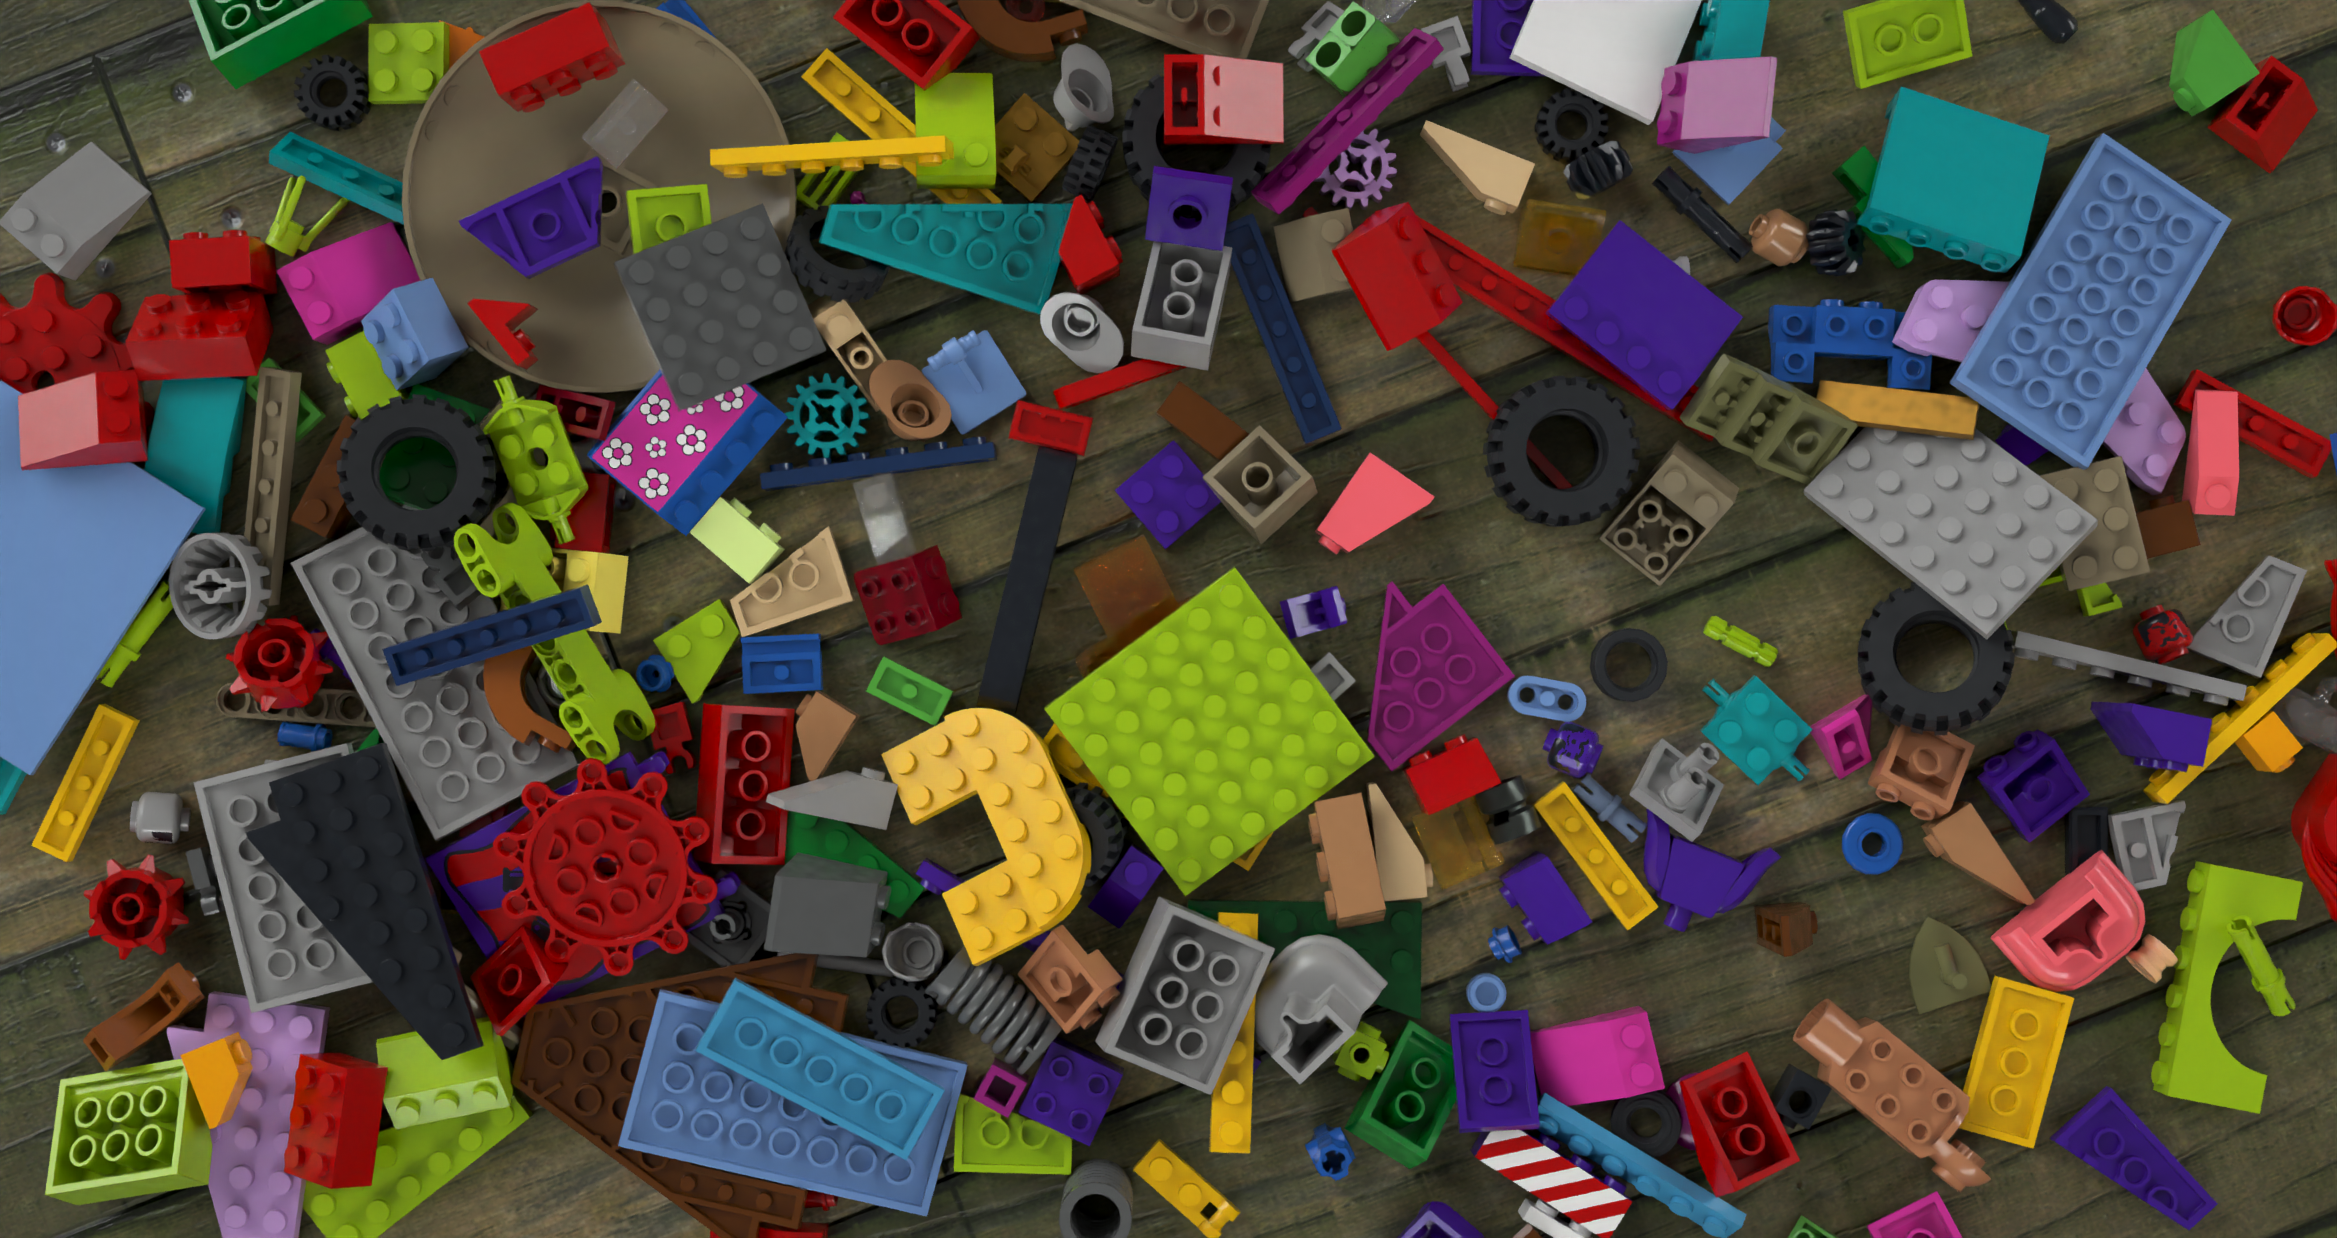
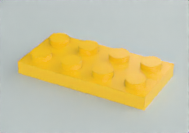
(2015, 1060)

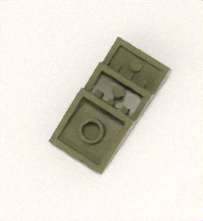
(1767, 420)

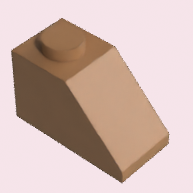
(822, 731)

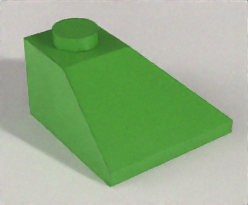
(2207, 64)

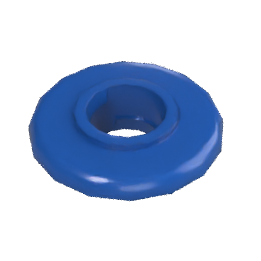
(1889, 852)

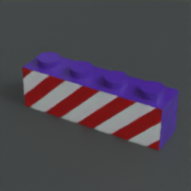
(1555, 1177)

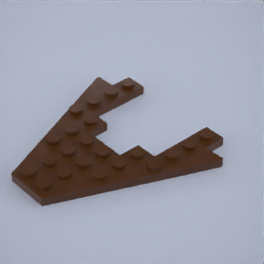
(583, 1062)

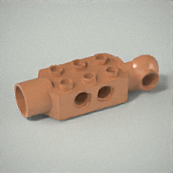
(1892, 1089)

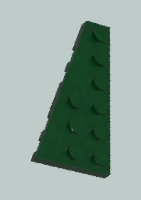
(1386, 945)

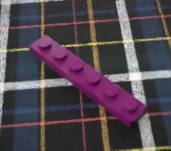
(1347, 120)

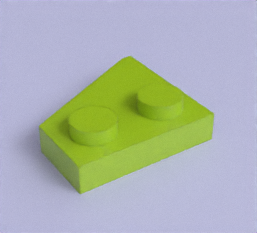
(699, 647)

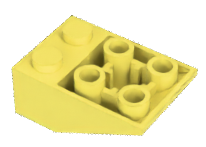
(605, 579)

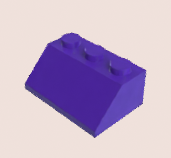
(2155, 735)

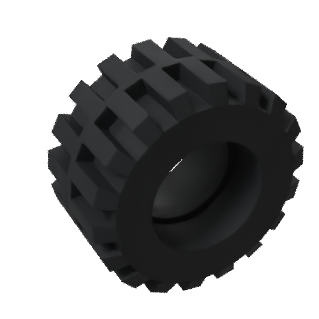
(1104, 825)

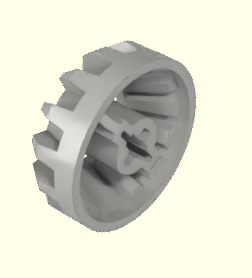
(198, 589)

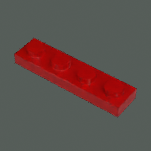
(2265, 428)

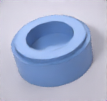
(1486, 992)

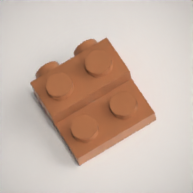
(1921, 771)
(1070, 980)

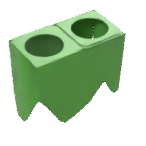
(1351, 48)

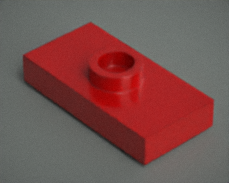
(1050, 428)

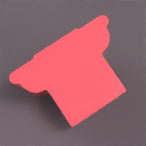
(2075, 927)

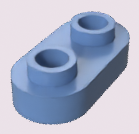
(1545, 698)

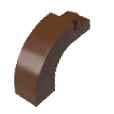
(1019, 38)

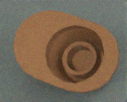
(909, 401)

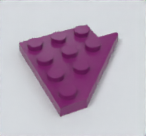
(1427, 672)

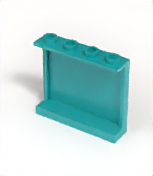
(1955, 181)

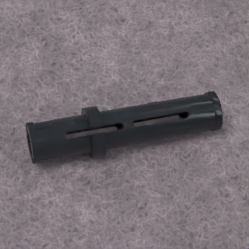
(1702, 214)

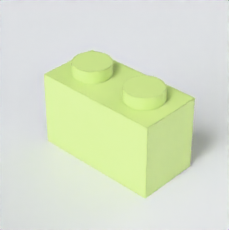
(738, 539)

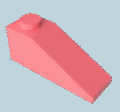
(2213, 454)

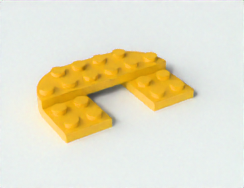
(1030, 813)

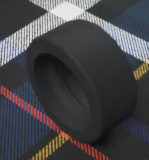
(1658, 666)

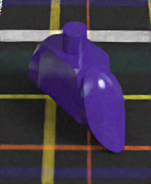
(1697, 876)

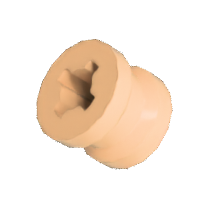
(2152, 958)

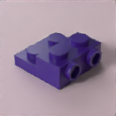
(2033, 783)

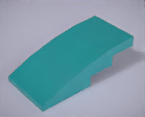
(195, 441)

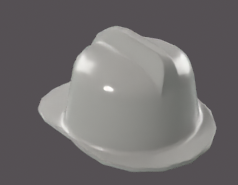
(1085, 88)
(1082, 331)

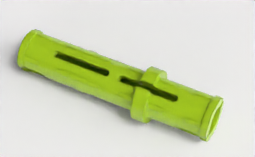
(138, 634)
(2264, 974)

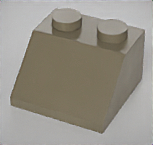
(1307, 255)
(1261, 484)

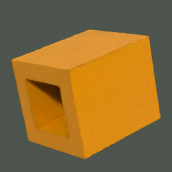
(2269, 744)

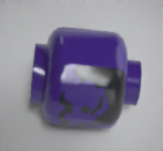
(1573, 749)

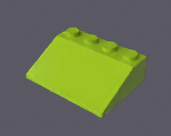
(128, 1135)

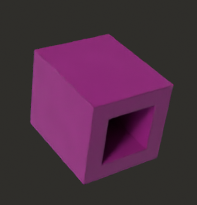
(1001, 1087)

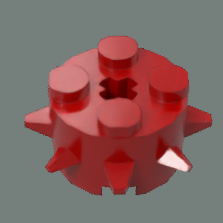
(279, 664)
(117, 918)

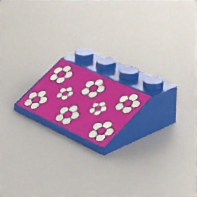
(685, 457)

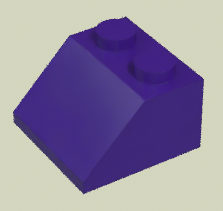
(1543, 898)

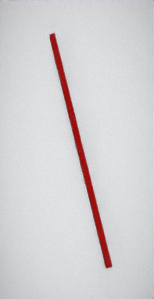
(1481, 397)

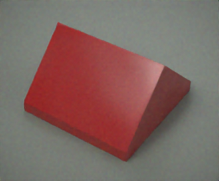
(515, 979)

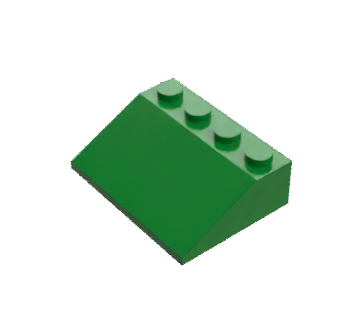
(260, 35)

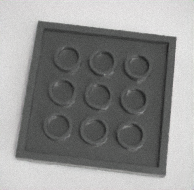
(720, 307)

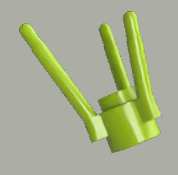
(287, 234)

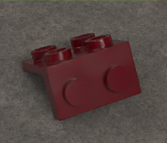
(907, 596)

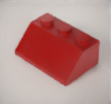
(912, 35)
(1397, 275)

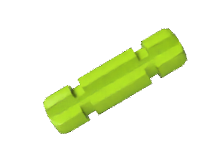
(1740, 641)

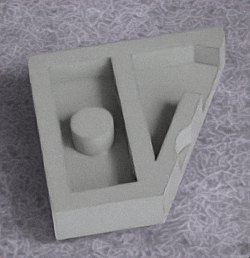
(2145, 841)

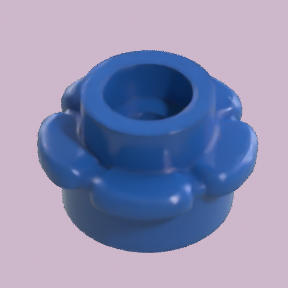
(646, 676)
(1504, 943)

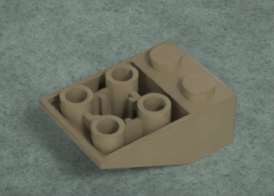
(1670, 513)

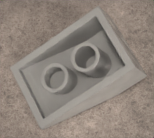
(75, 210)

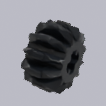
(1598, 170)
(1835, 242)

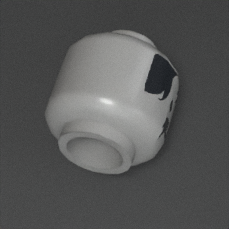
(159, 817)

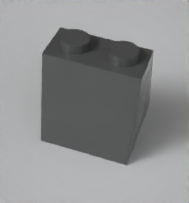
(827, 908)

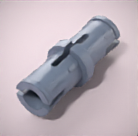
(1609, 808)

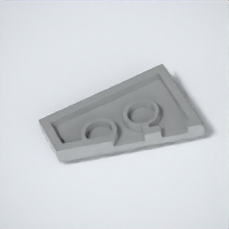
(2251, 618)

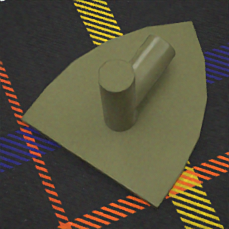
(1944, 968)

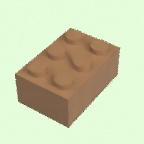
(1347, 861)

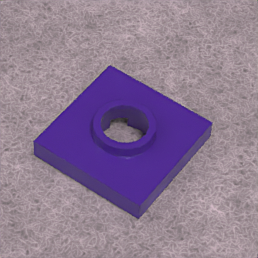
(1181, 187)

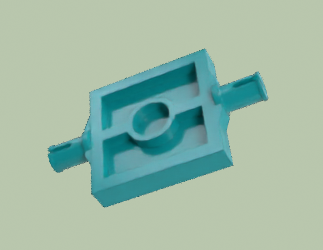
(1756, 729)

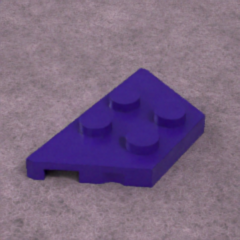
(545, 221)

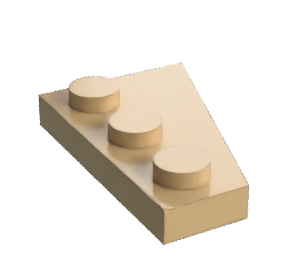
(796, 588)

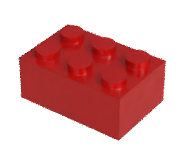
(552, 58)
(200, 335)
(335, 1120)

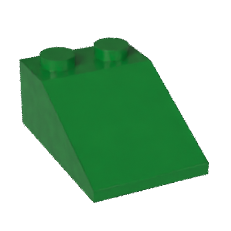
(1409, 1099)

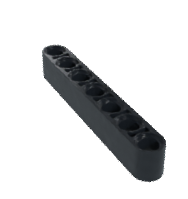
(1027, 580)

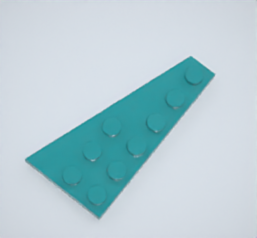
(978, 248)

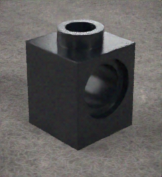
(1815, 1096)

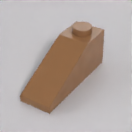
(1968, 845)

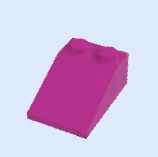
(347, 280)
(1597, 1058)

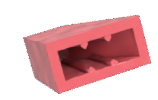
(1369, 505)

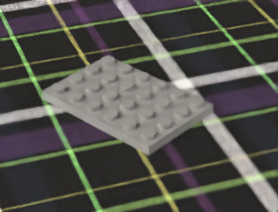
(1953, 517)
(276, 937)

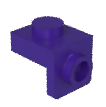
(1314, 612)

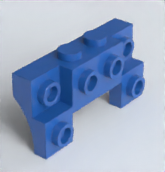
(1842, 332)

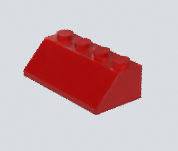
(741, 762)

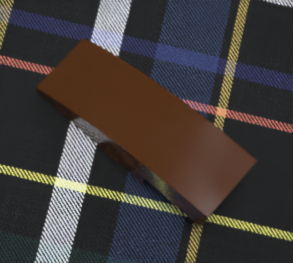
(1201, 422)

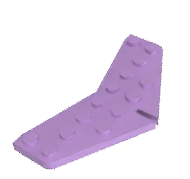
(1950, 315)

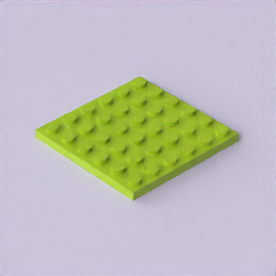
(1209, 731)

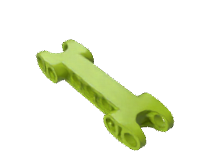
(593, 693)

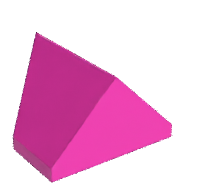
(1846, 736)

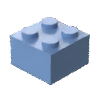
(414, 334)

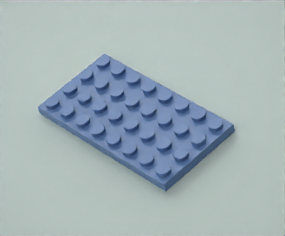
(2091, 302)
(722, 1120)

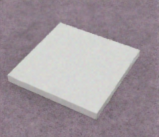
(1607, 47)

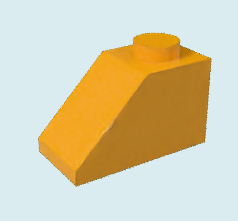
(219, 1076)

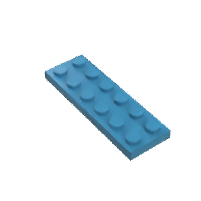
(820, 1069)

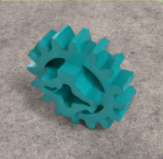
(814, 429)

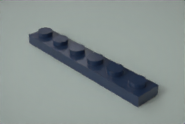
(1280, 330)
(862, 466)
(492, 635)

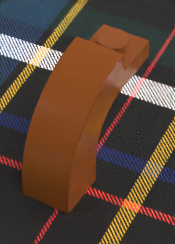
(507, 698)
(145, 1018)

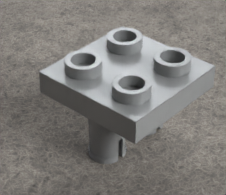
(1679, 786)

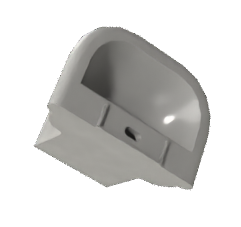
(1301, 991)

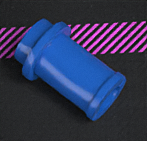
(304, 736)

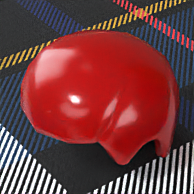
(2305, 316)

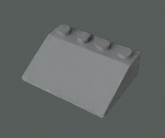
(1184, 996)

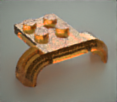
(1126, 596)

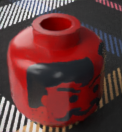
(2162, 634)

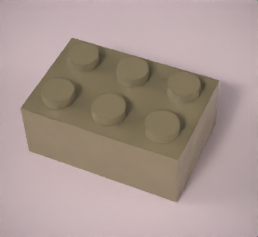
(2116, 544)

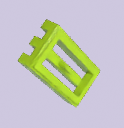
(837, 191)

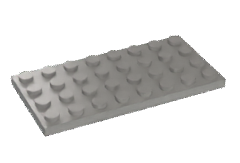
(437, 726)

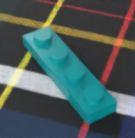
(339, 175)

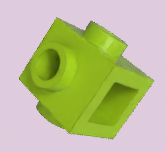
(1375, 1061)

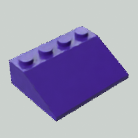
(1644, 315)

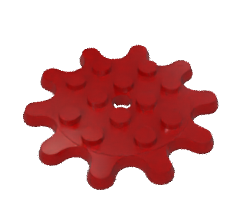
(60, 338)
(598, 908)

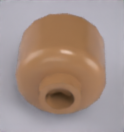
(1779, 237)

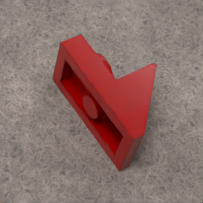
(501, 320)

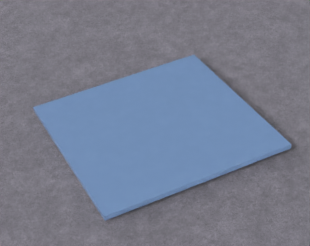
(73, 576)

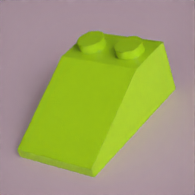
(963, 112)

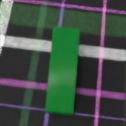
(1857, 177)

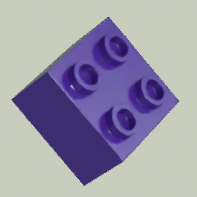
(1071, 1090)

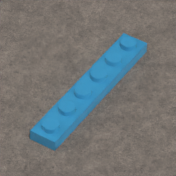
(1638, 1168)

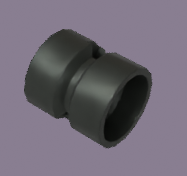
(1508, 810)

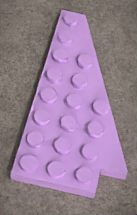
(248, 1151)

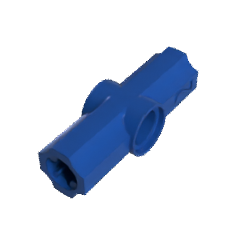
(1330, 1151)

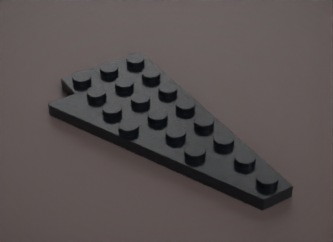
(361, 872)

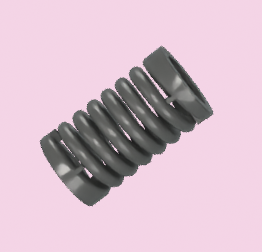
(999, 1000)
(1102, 1178)

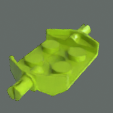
(539, 490)

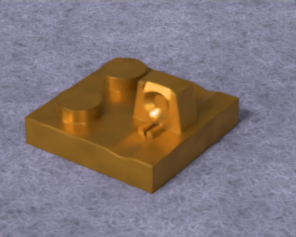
(1031, 148)

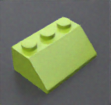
(429, 1089)

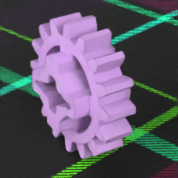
(1365, 181)

